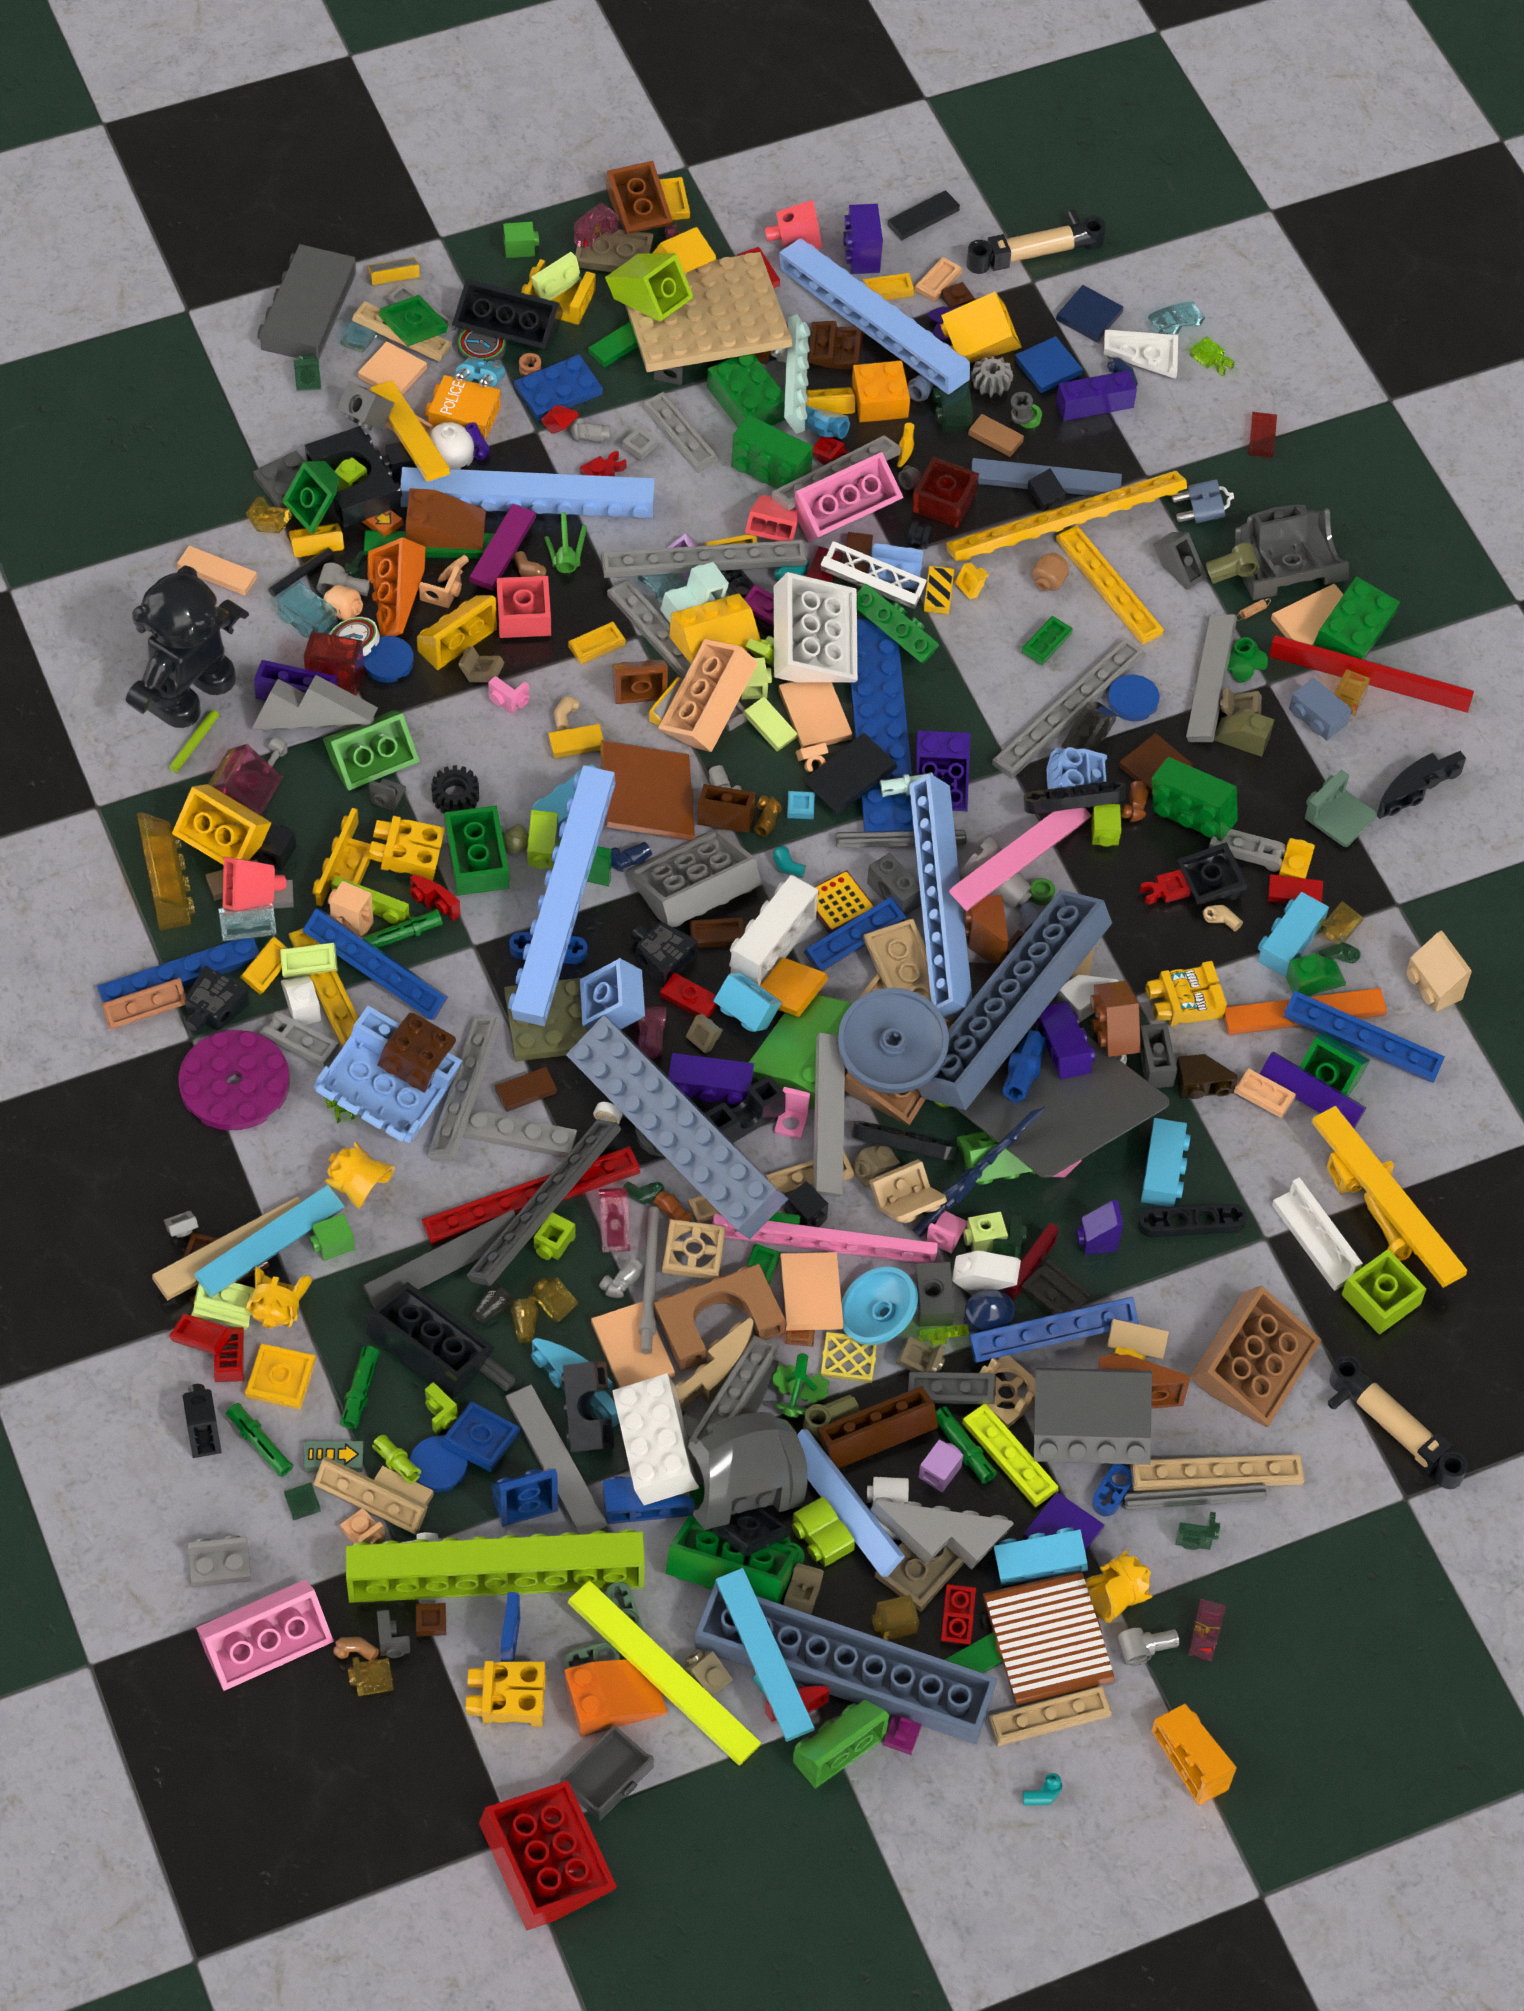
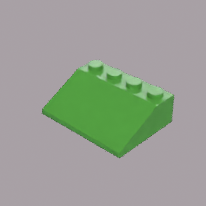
(791, 1046)

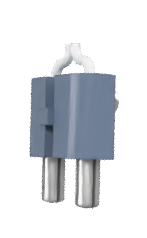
(1205, 502)

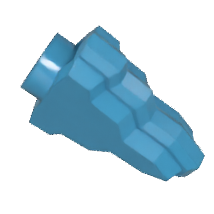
(826, 422)

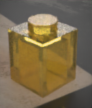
(1352, 690)
(896, 1617)

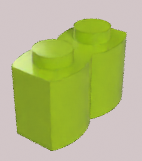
(823, 1532)

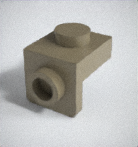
(480, 668)
(1240, 703)
(874, 1162)
(920, 1357)
(804, 1588)
(707, 1671)

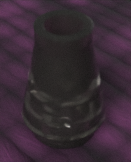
(491, 1304)

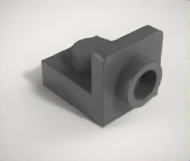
(388, 1640)

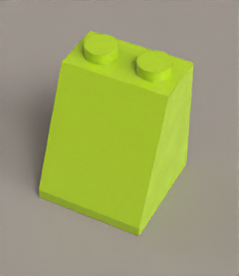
(651, 284)

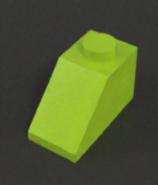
(542, 839)

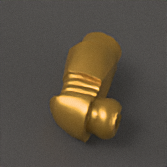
(767, 819)

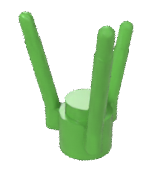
(566, 559)

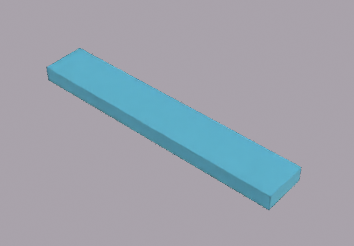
(268, 1241)
(764, 1655)

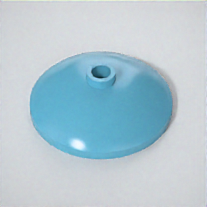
(871, 1298)

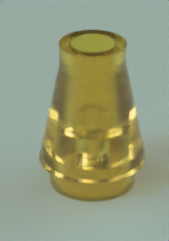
(525, 1317)

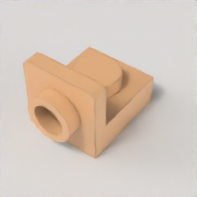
(363, 1528)

